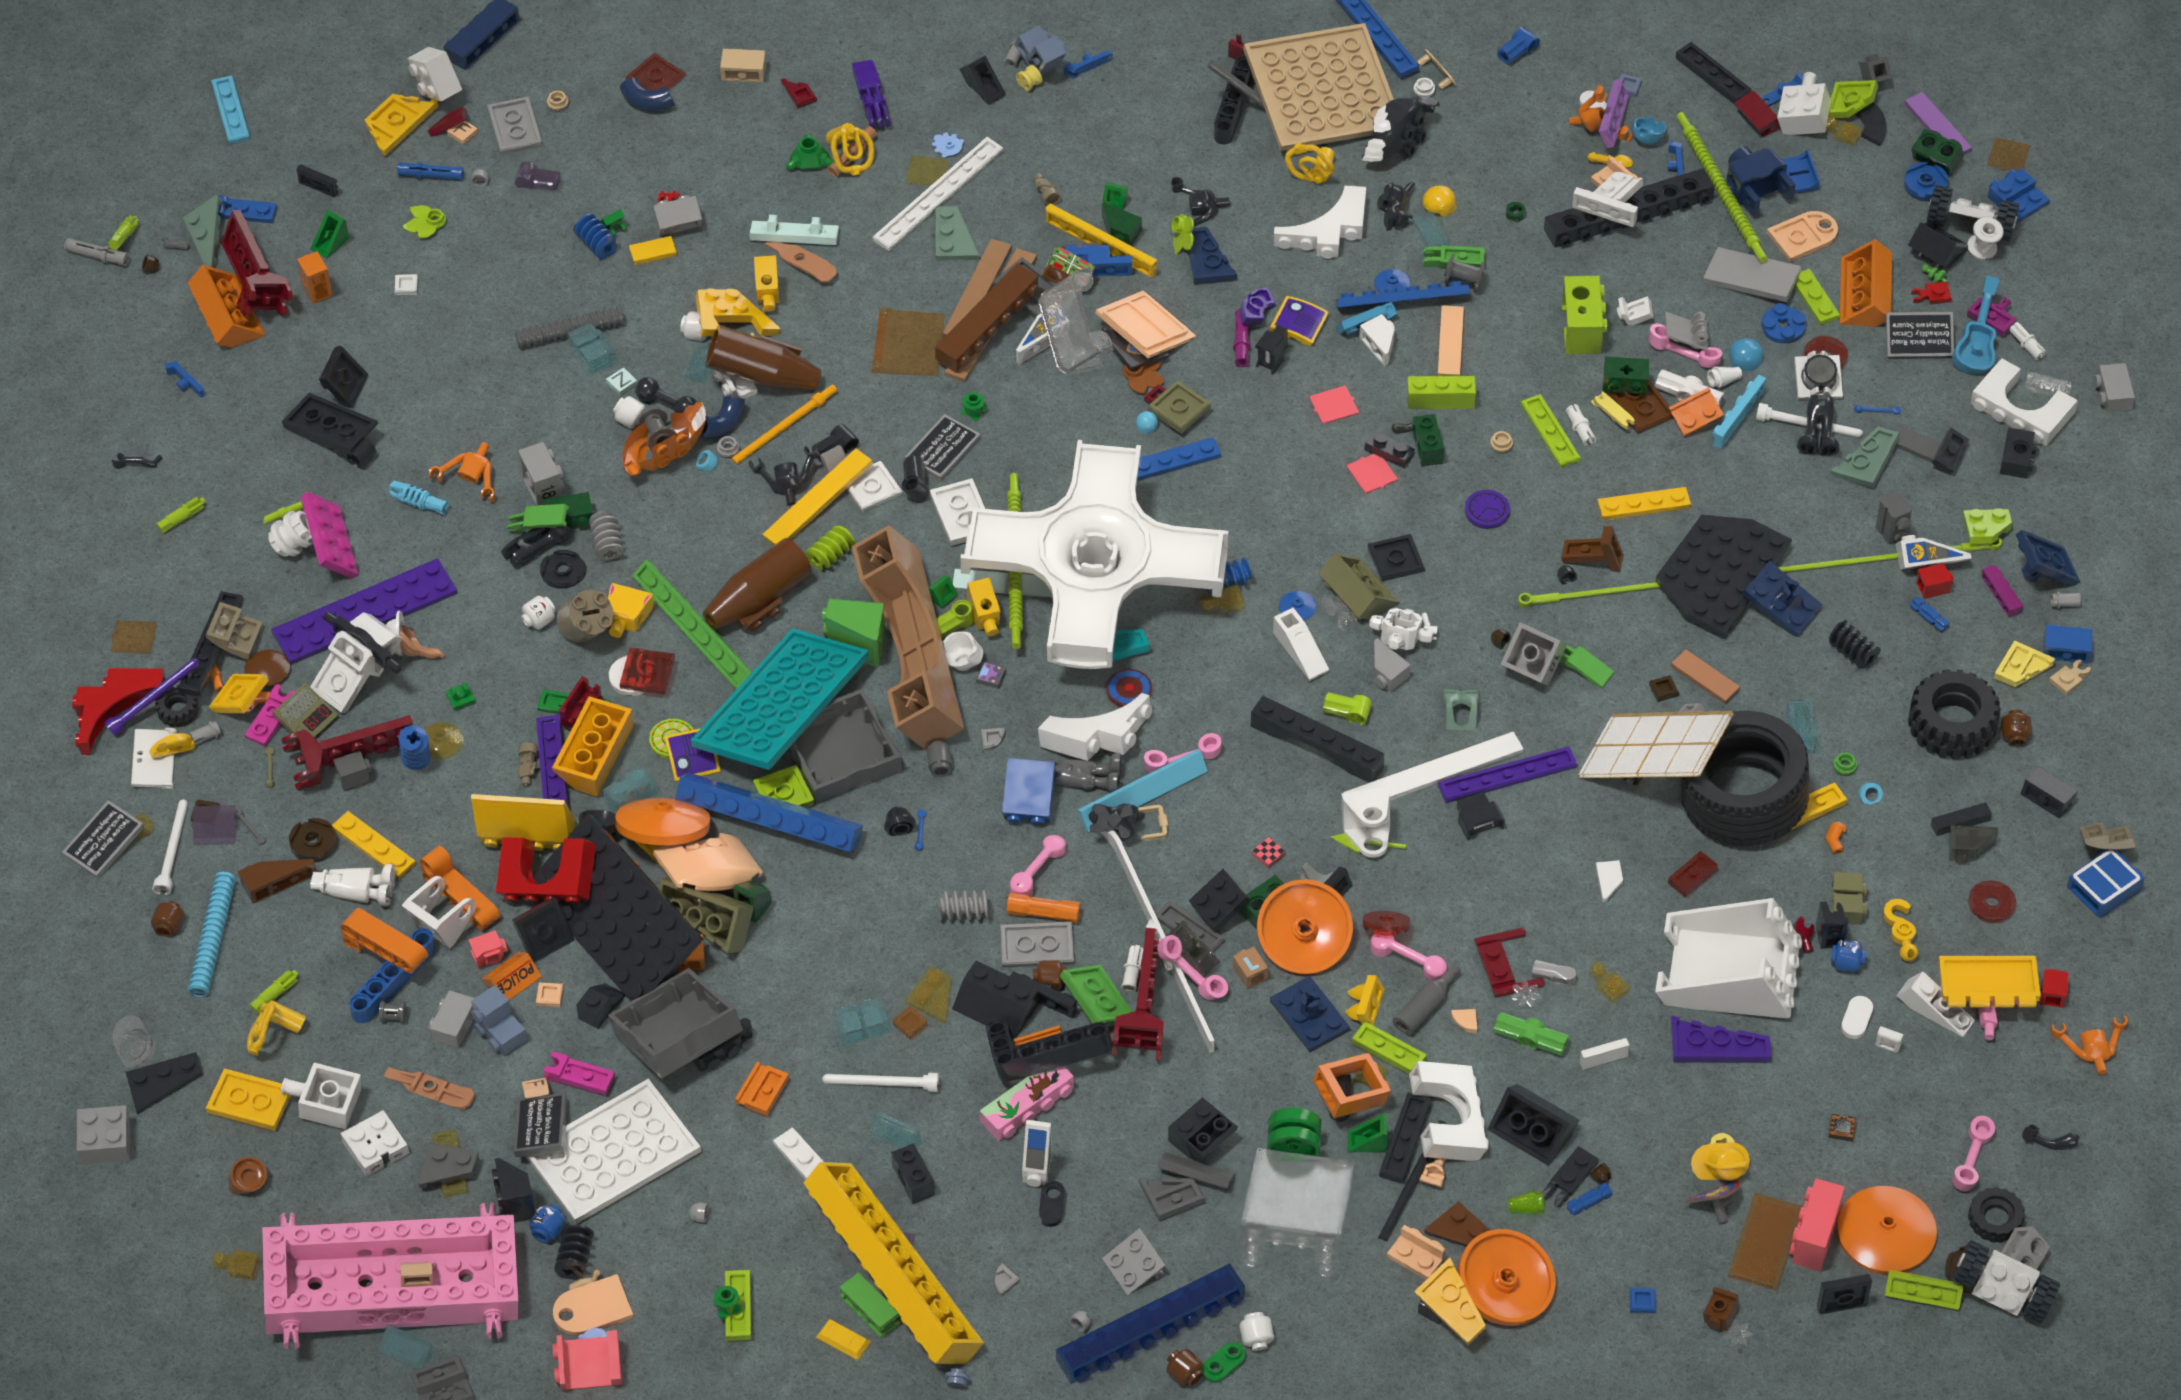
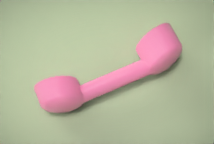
(1660, 341)
(1209, 745)
(1022, 882)
(1433, 966)
(1210, 987)
(1980, 1133)

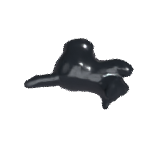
(1393, 202)
(1119, 818)

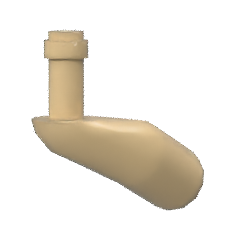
(584, 1281)

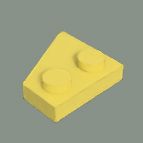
(2022, 664)

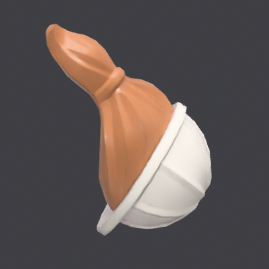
(409, 644)

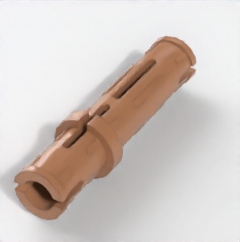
(853, 150)

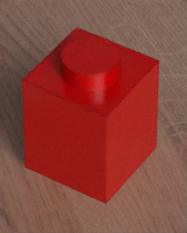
(1934, 580)
(2054, 988)

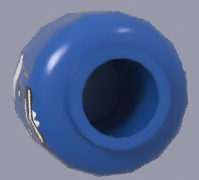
(1848, 956)
(547, 1223)

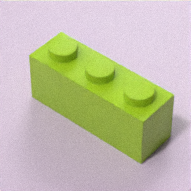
(1441, 392)

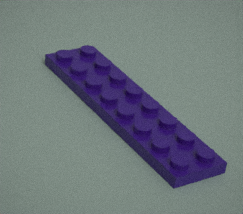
(403, 593)

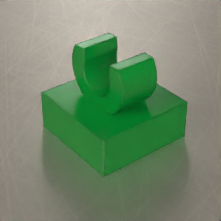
(1115, 195)
(614, 220)
(942, 591)
(460, 696)

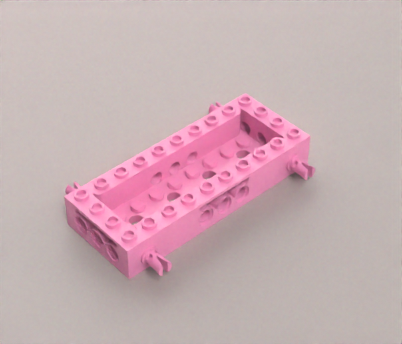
(351, 1252)

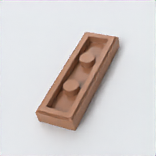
(1705, 676)

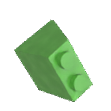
(856, 624)

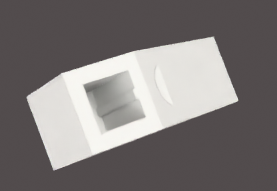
(1299, 643)
(1925, 997)

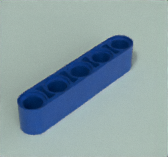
(384, 984)

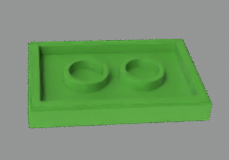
(1095, 993)

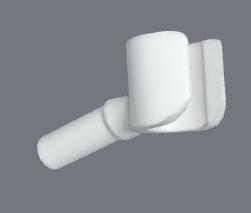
(1427, 624)

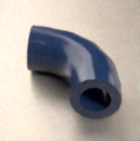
(646, 99)
(725, 420)

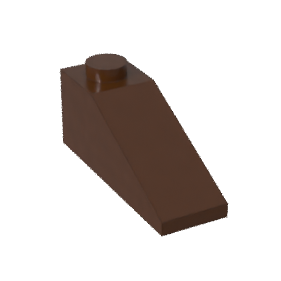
(274, 876)

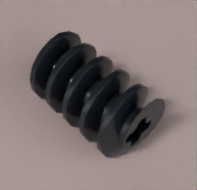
(1852, 645)
(573, 1252)

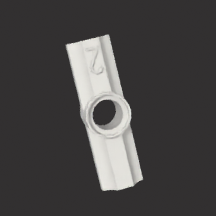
(1684, 387)

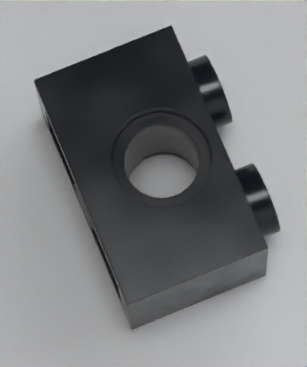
(2017, 453)
(913, 1173)

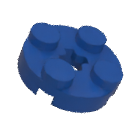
(1919, 171)
(1783, 313)

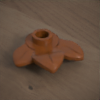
(1143, 377)

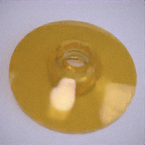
(447, 745)

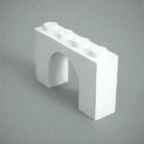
(2045, 421)
(1458, 1087)

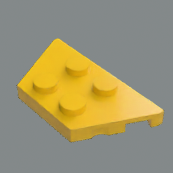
(397, 119)

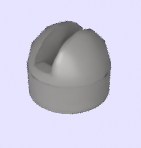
(479, 175)
(698, 1212)
(1080, 1316)

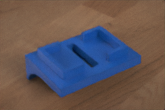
(1799, 165)

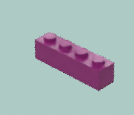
(2002, 591)

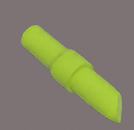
(279, 514)

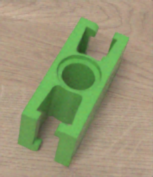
(869, 1304)

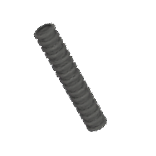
(560, 329)

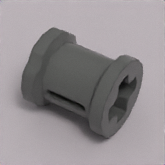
(392, 1011)

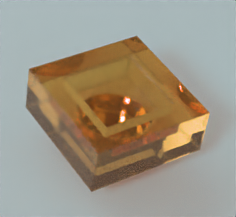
(910, 1022)

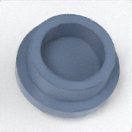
(957, 1377)

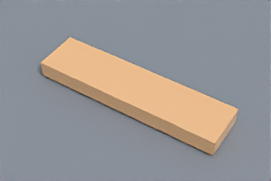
(1450, 341)

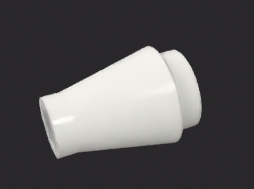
(1722, 376)

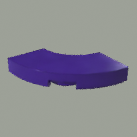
(1254, 306)

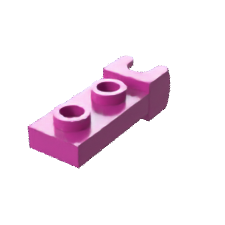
(265, 723)
(579, 1074)

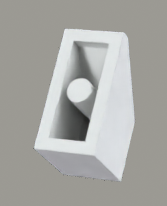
(1378, 337)

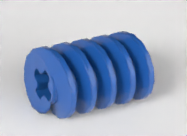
(595, 236)
(1236, 573)
(414, 747)

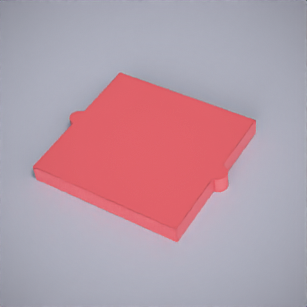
(1334, 404)
(1372, 473)

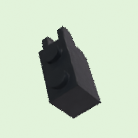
(729, 1048)

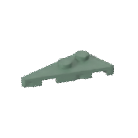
(204, 229)

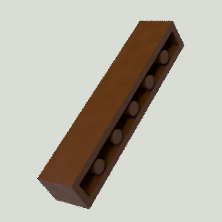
(986, 318)

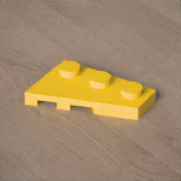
(1451, 1302)

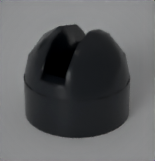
(1566, 571)

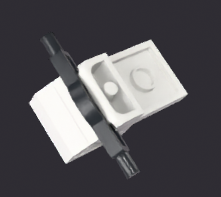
(357, 651)

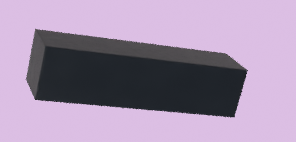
(1964, 817)

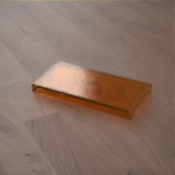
(1765, 1241)

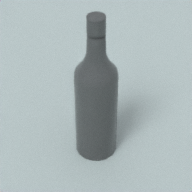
(1424, 1002)

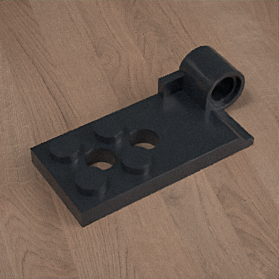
(345, 435)

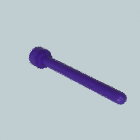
(117, 723)

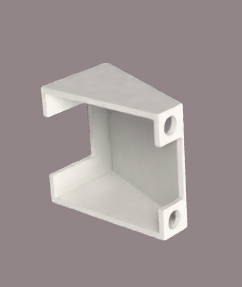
(1732, 959)

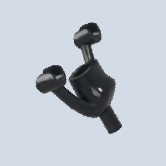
(1200, 201)
(787, 475)

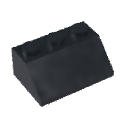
(994, 995)
(1532, 1124)

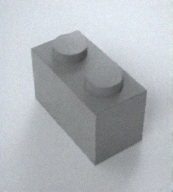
(677, 215)
(2114, 387)
(452, 1019)

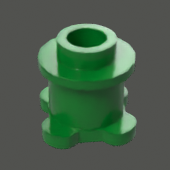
(973, 405)
(726, 1301)

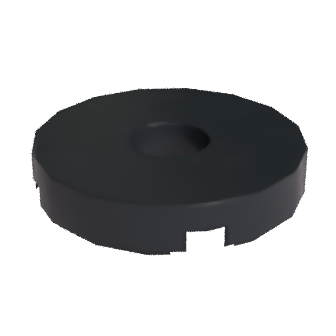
(565, 579)

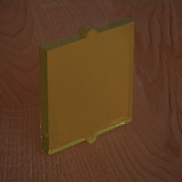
(925, 170)

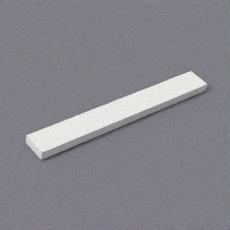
(937, 194)
(1448, 766)

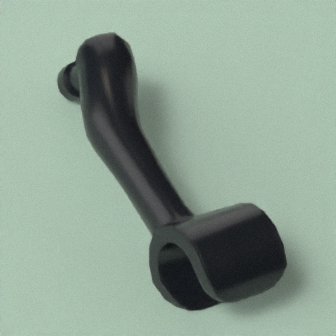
(137, 460)

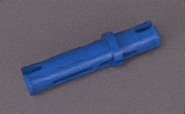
(430, 171)

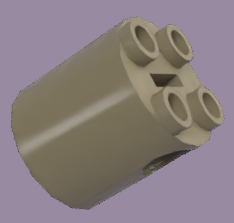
(585, 616)

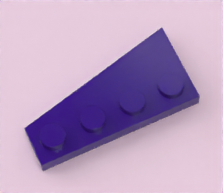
(1709, 1044)

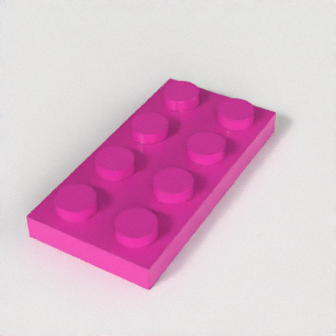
(329, 535)

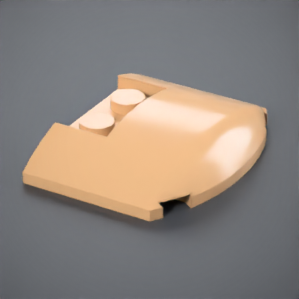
(708, 863)

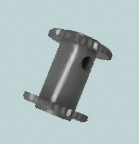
(1464, 272)
(656, 428)

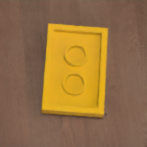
(248, 1100)

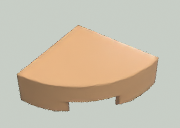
(1465, 1019)

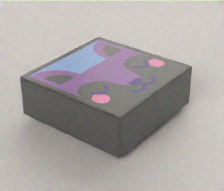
(991, 675)

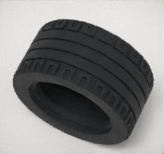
(1758, 816)

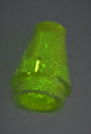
(1529, 1202)

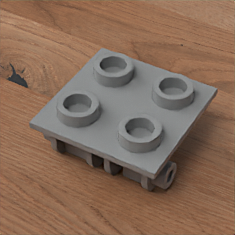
(1688, 331)
(1134, 1262)

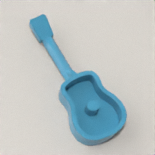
(1976, 350)

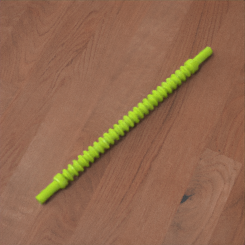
(1722, 187)
(1015, 578)

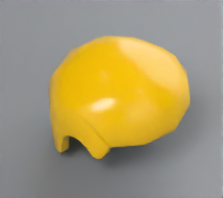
(1440, 200)

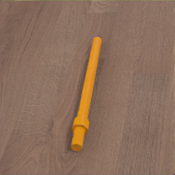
(816, 400)

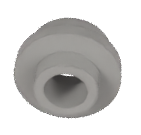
(727, 441)

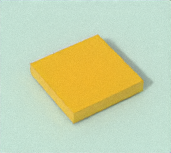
(238, 693)

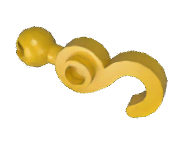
(1902, 931)

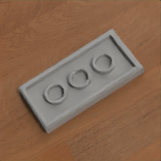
(1746, 274)

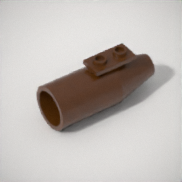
(760, 360)
(758, 587)

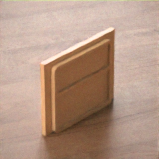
(1145, 324)

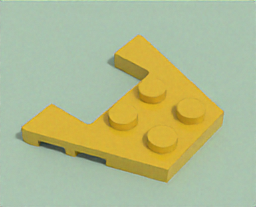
(730, 307)

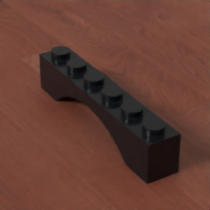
(1350, 753)

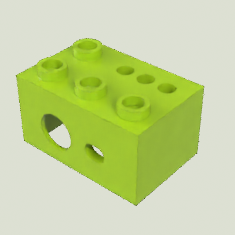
(1584, 330)

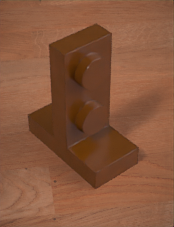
(1595, 550)

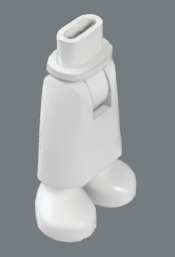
(356, 884)

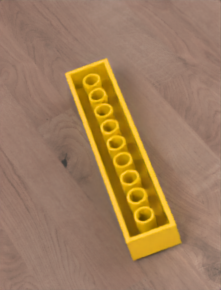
(893, 1263)

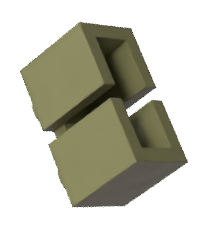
(1849, 892)

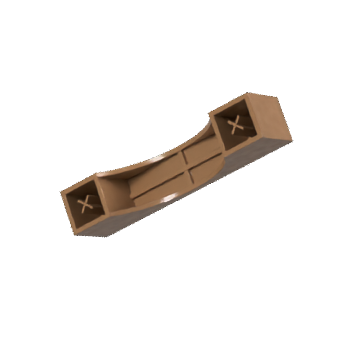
(925, 699)

